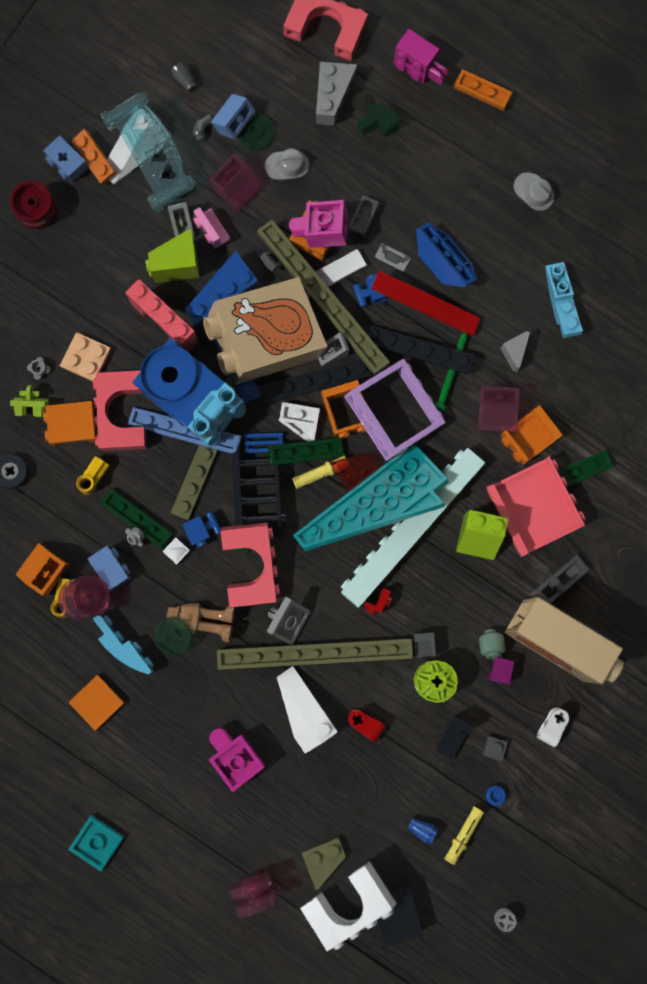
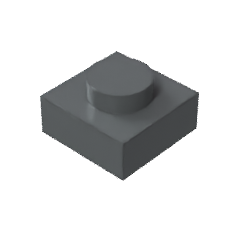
(271, 260)
(494, 748)

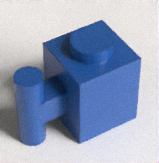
(374, 296)
(198, 530)

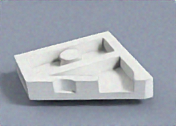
(300, 419)

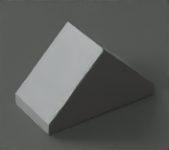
(180, 218)
(335, 350)
(514, 350)

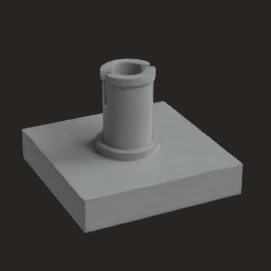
(287, 620)

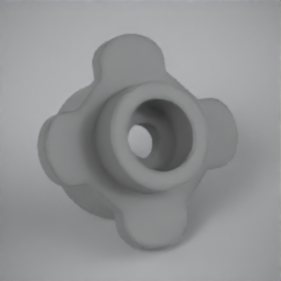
(39, 362)
(135, 536)

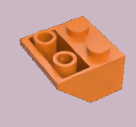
(42, 570)

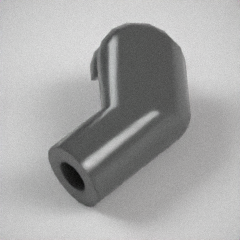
(200, 126)

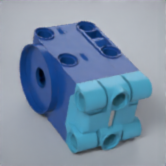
(189, 392)

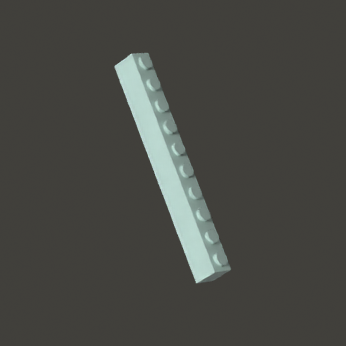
(408, 532)

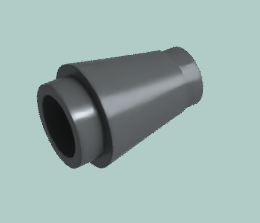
(183, 76)

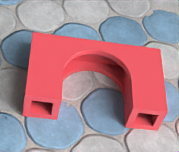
(351, 20)
(151, 305)
(109, 437)
(263, 588)

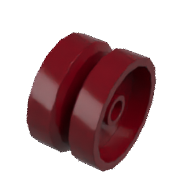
(33, 205)

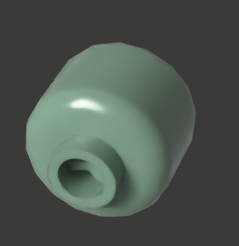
(492, 644)

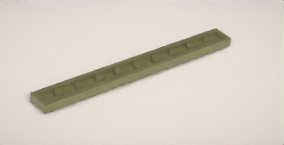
(323, 297)
(196, 476)
(314, 654)

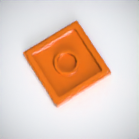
(96, 702)

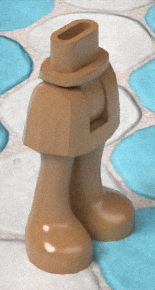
(193, 613)

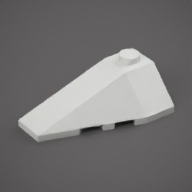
(121, 156)
(305, 715)

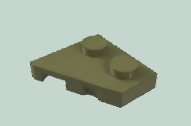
(323, 860)

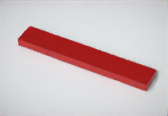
(425, 303)

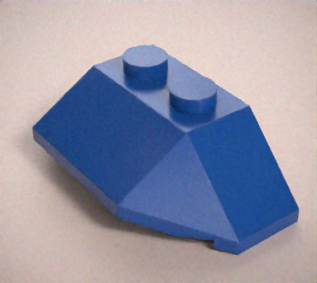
(444, 257)

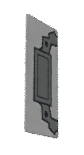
(392, 257)

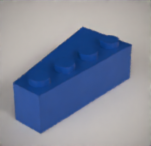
(230, 280)

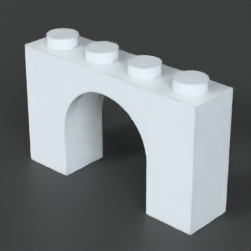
(333, 929)

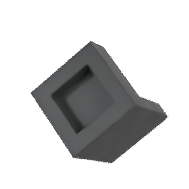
(424, 645)

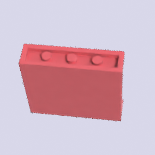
(536, 506)

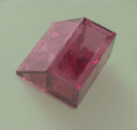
(235, 182)
(498, 408)

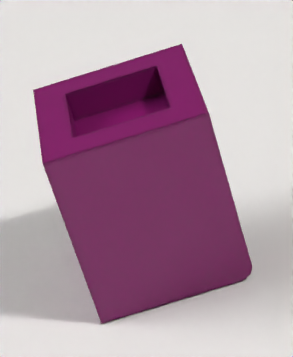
(501, 671)

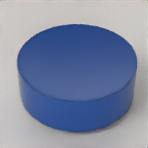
(495, 795)

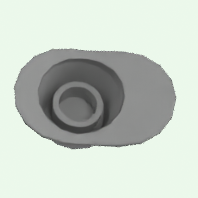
(287, 164)
(534, 191)

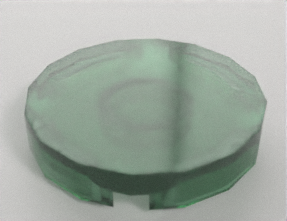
(256, 133)
(173, 636)

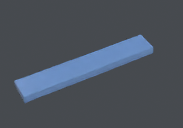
(171, 428)

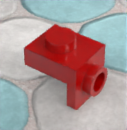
(384, 600)

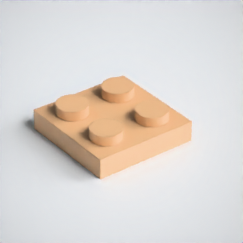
(85, 357)

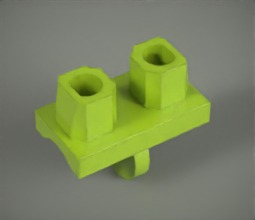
(38, 404)

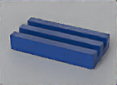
(261, 435)

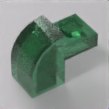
(380, 117)

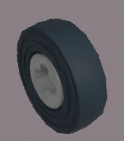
(21, 471)

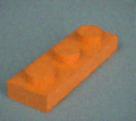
(482, 90)
(94, 157)

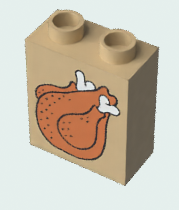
(264, 331)
(565, 642)

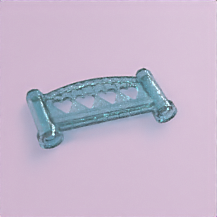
(124, 118)

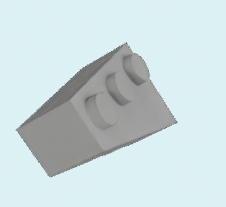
(333, 88)

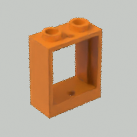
(336, 392)

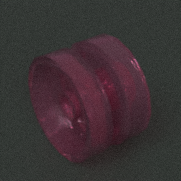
(84, 598)
(253, 895)

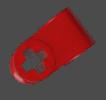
(368, 726)

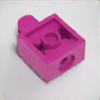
(419, 58)
(320, 216)
(234, 758)

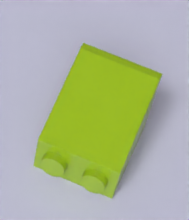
(174, 259)
(481, 534)

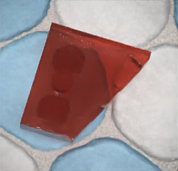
(354, 469)

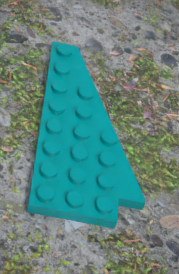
(389, 495)

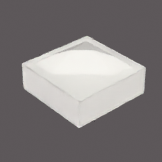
(176, 551)

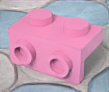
(213, 229)

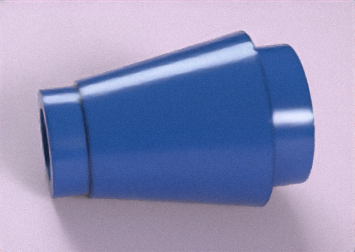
(423, 830)

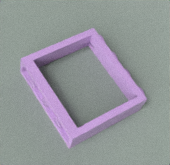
(372, 425)

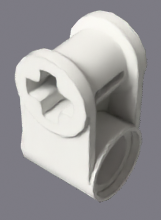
(552, 729)

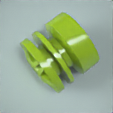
(429, 671)

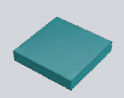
(96, 843)

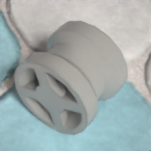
(508, 922)

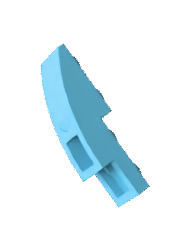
(562, 300)
(126, 652)

